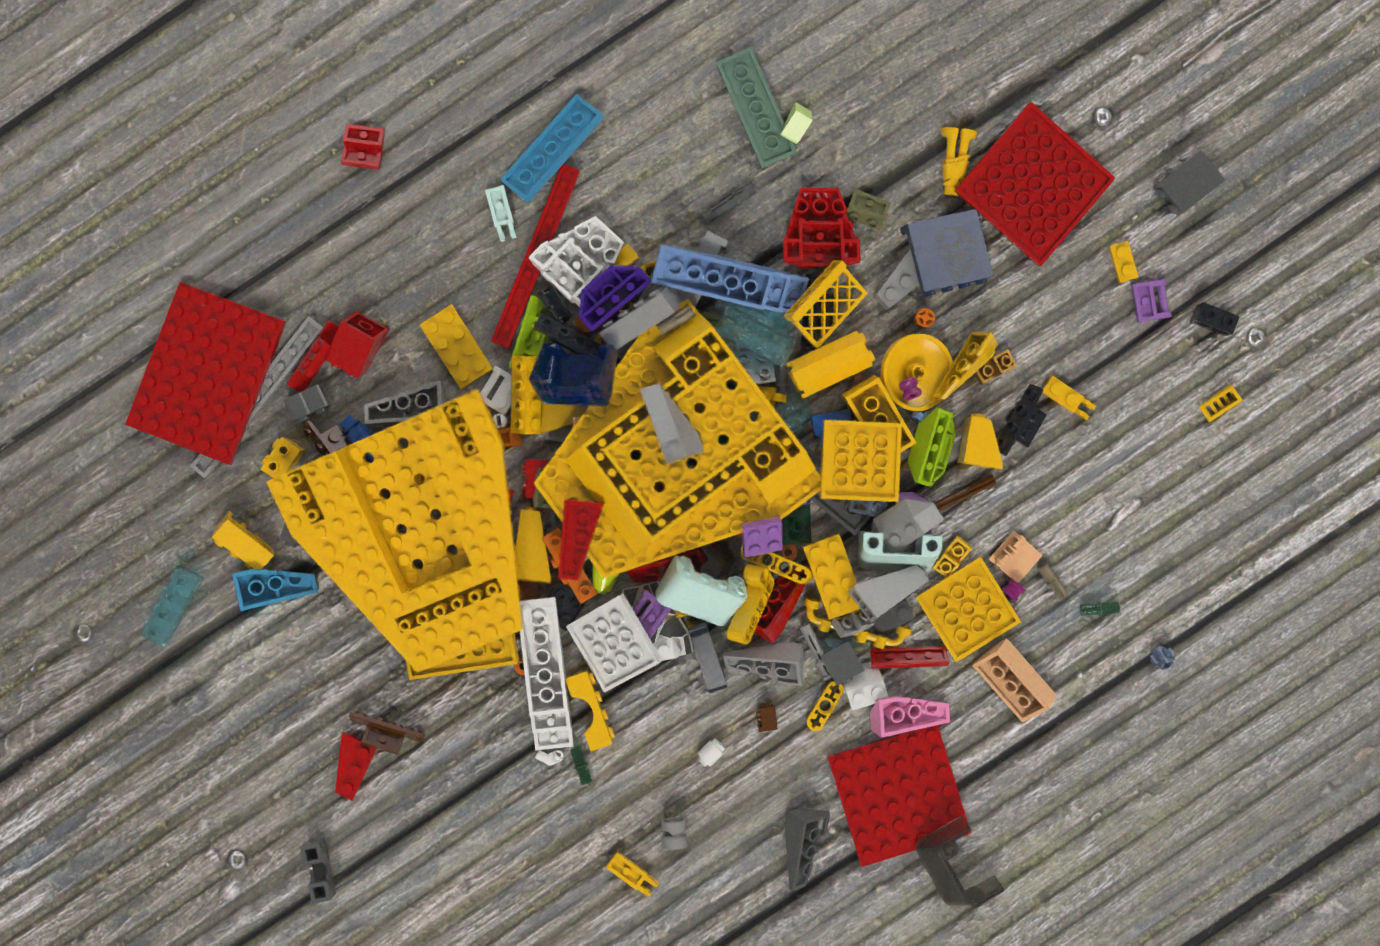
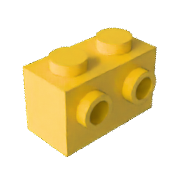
(282, 458)

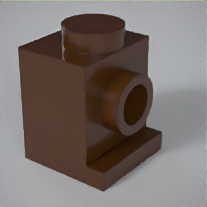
(767, 717)

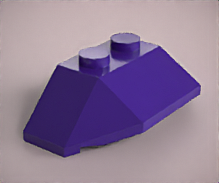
(610, 293)

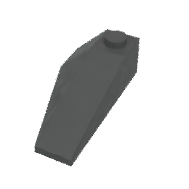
(802, 837)

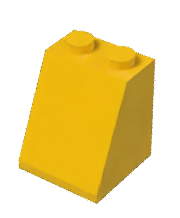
(979, 443)

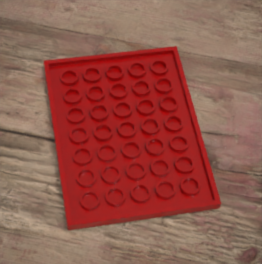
(205, 373)

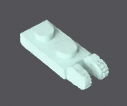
(500, 210)

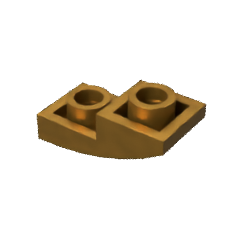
(995, 366)

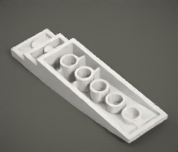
(545, 674)

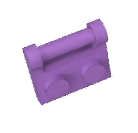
(1145, 301)
(653, 615)

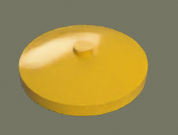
(919, 358)

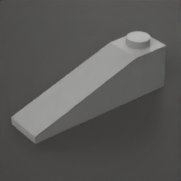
(673, 430)
(777, 661)

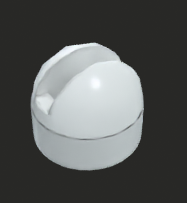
(503, 419)

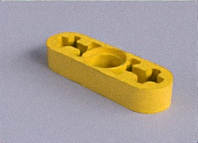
(812, 715)

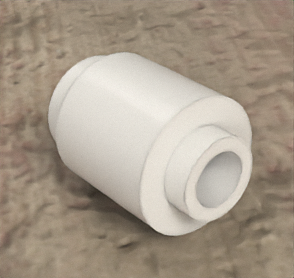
(711, 752)

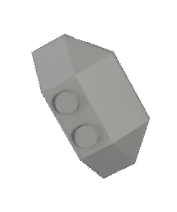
(904, 523)

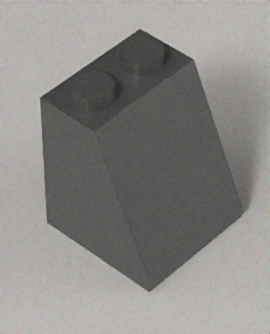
(1188, 183)

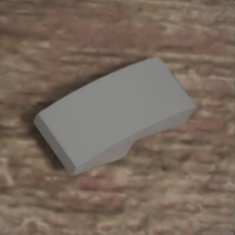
(851, 624)

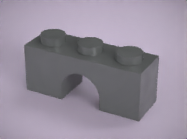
(316, 857)

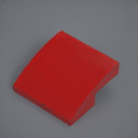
(363, 146)

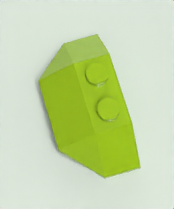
(932, 447)

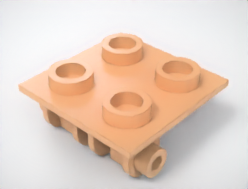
(1015, 556)

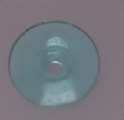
(788, 414)

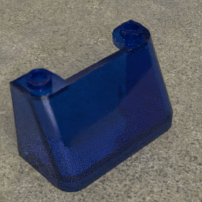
(574, 377)

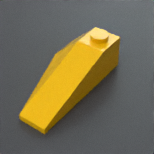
(972, 356)

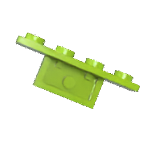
(529, 340)

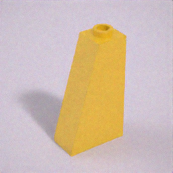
(531, 549)

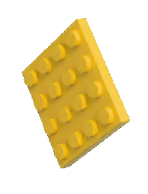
(860, 460)
(967, 609)

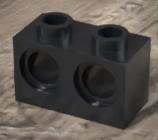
(1214, 319)

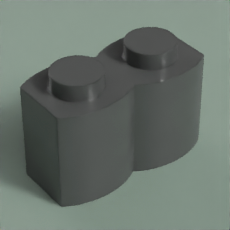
(307, 403)

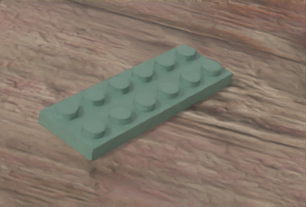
(755, 107)

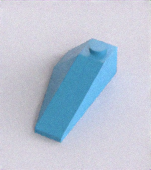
(266, 587)

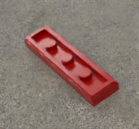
(909, 657)

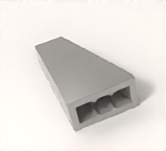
(886, 591)

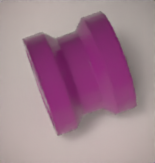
(910, 389)
(1013, 590)

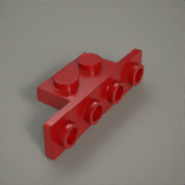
(313, 359)

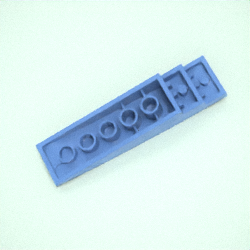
(728, 279)

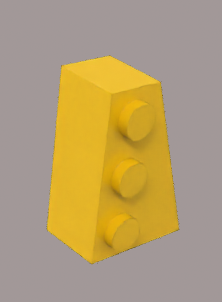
(242, 543)

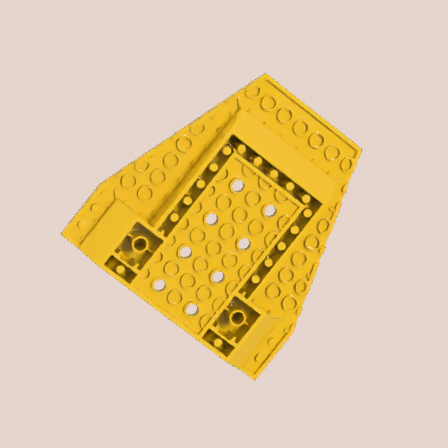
(748, 480)
(354, 534)

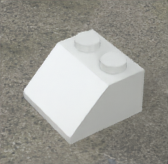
(865, 688)

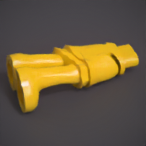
(955, 167)

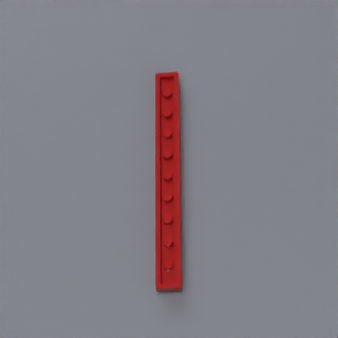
(528, 272)

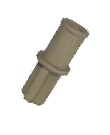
(675, 319)
(1053, 581)

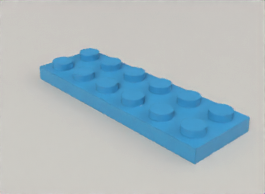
(552, 148)

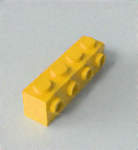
(524, 399)

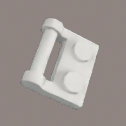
(502, 399)

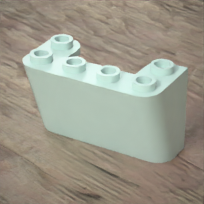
(926, 553)
(699, 594)

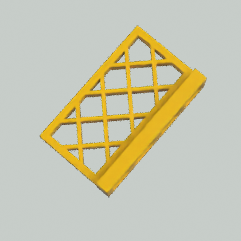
(817, 290)

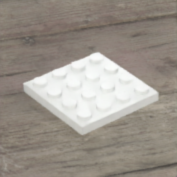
(614, 643)

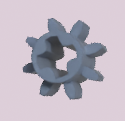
(1162, 657)

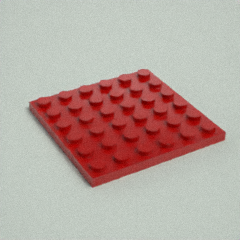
(1034, 184)
(896, 792)

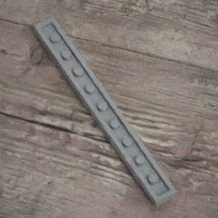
(276, 375)

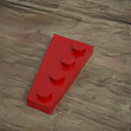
(578, 529)

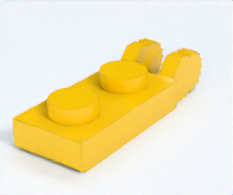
(1067, 397)
(631, 873)

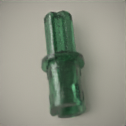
(1099, 608)
(580, 765)

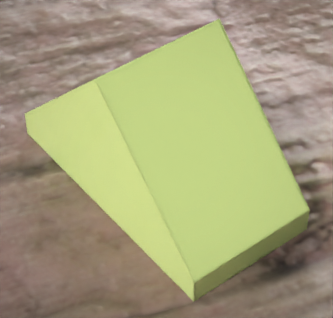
(796, 123)

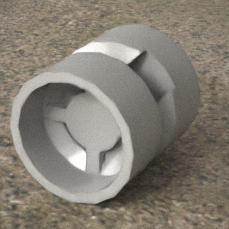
(674, 833)

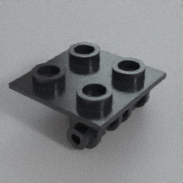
(567, 604)

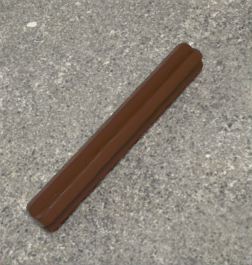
(965, 493)

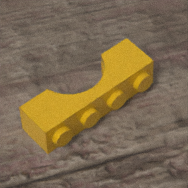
(582, 686)

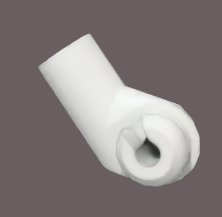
(550, 758)

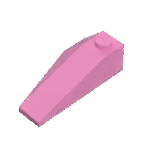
(904, 714)

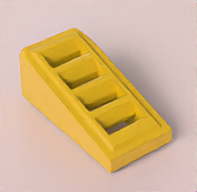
(1222, 393)

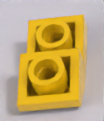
(952, 556)

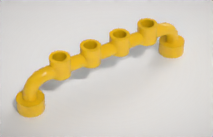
(879, 640)

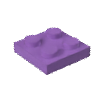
(762, 536)

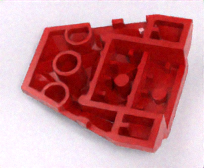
(820, 231)

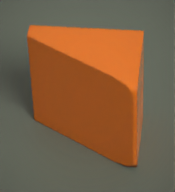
(510, 439)

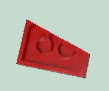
(352, 765)

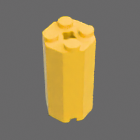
(830, 364)

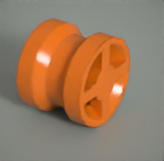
(927, 317)

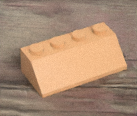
(1015, 680)

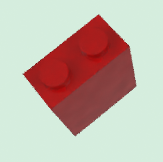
(356, 344)

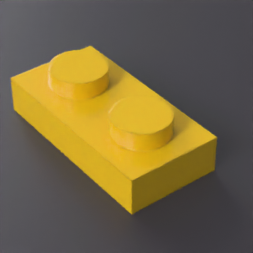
(1123, 262)

